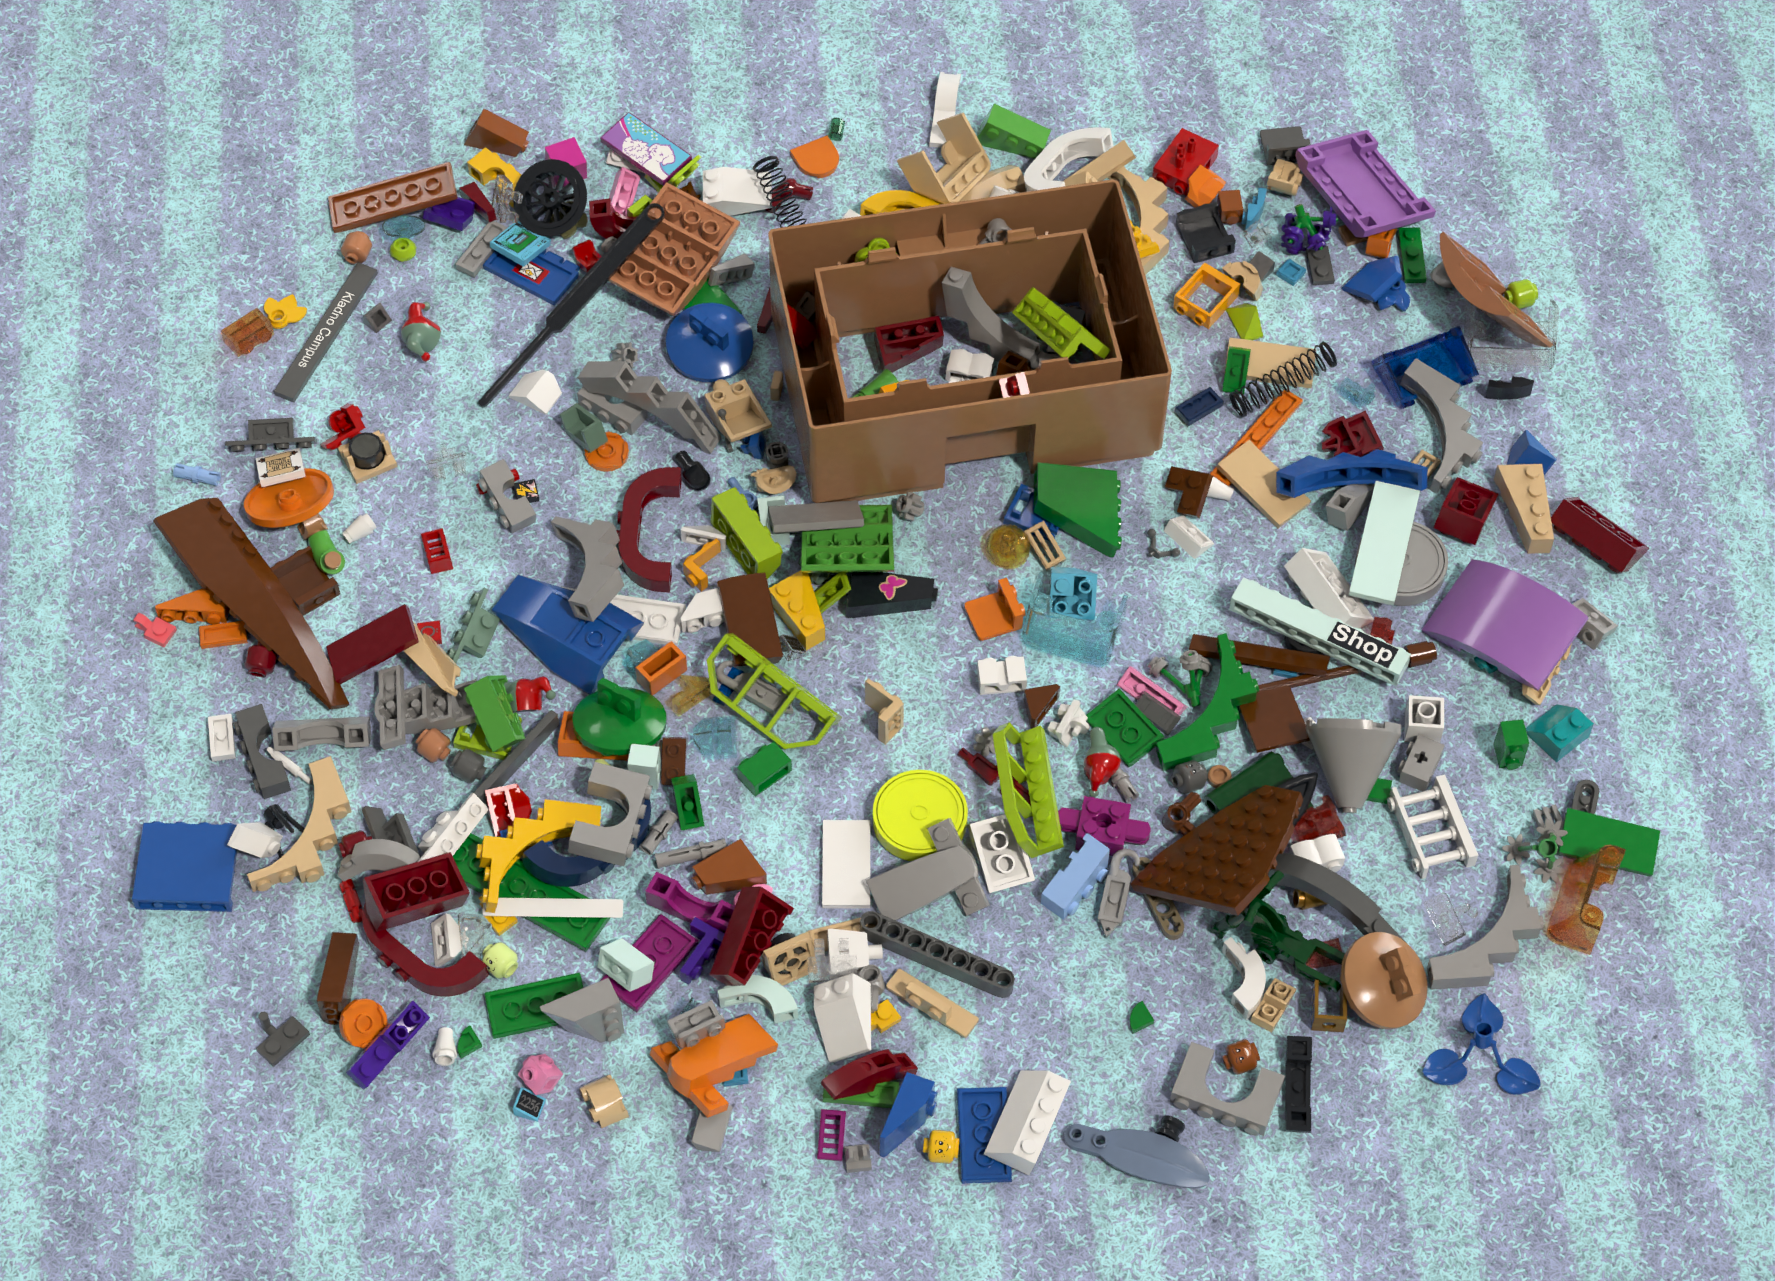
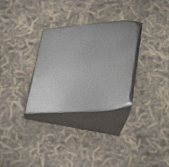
(1263, 265)

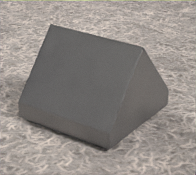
(376, 318)

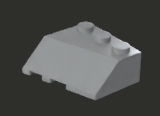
(589, 1012)

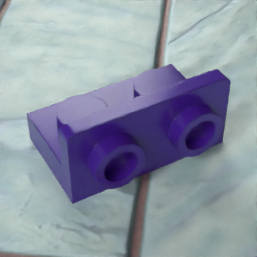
(453, 214)

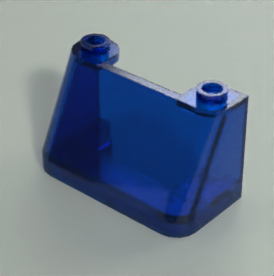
(1444, 353)

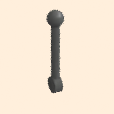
(722, 413)

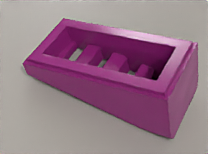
(831, 1115)

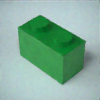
(1511, 744)
(764, 768)

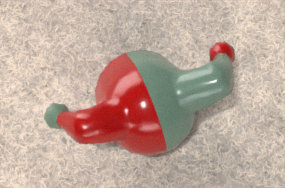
(419, 332)
(528, 693)
(1100, 761)

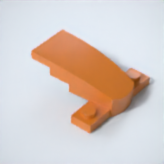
(714, 1061)

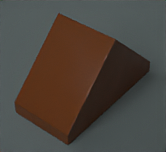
(1039, 702)

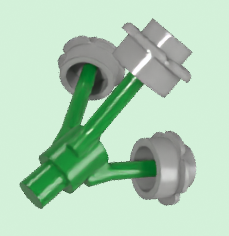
(1190, 661)

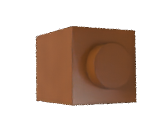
(1230, 206)

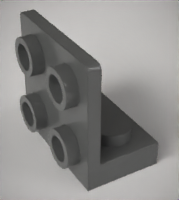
(1282, 143)

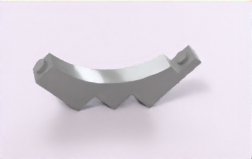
(966, 304)
(648, 392)

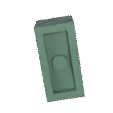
(583, 427)

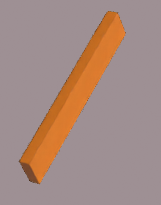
(1266, 426)

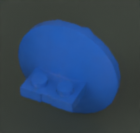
(709, 342)

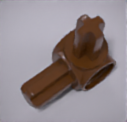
(1182, 811)

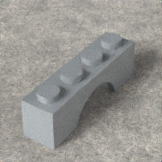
(303, 733)

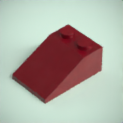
(1465, 511)

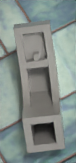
(376, 855)

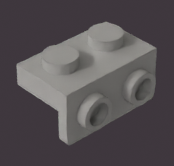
(696, 1024)

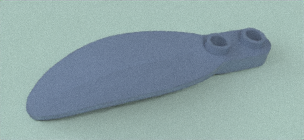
(1141, 1155)

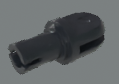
(693, 471)

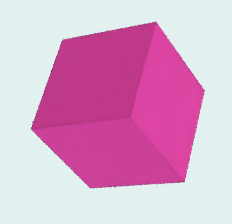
(568, 152)

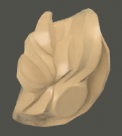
(774, 480)

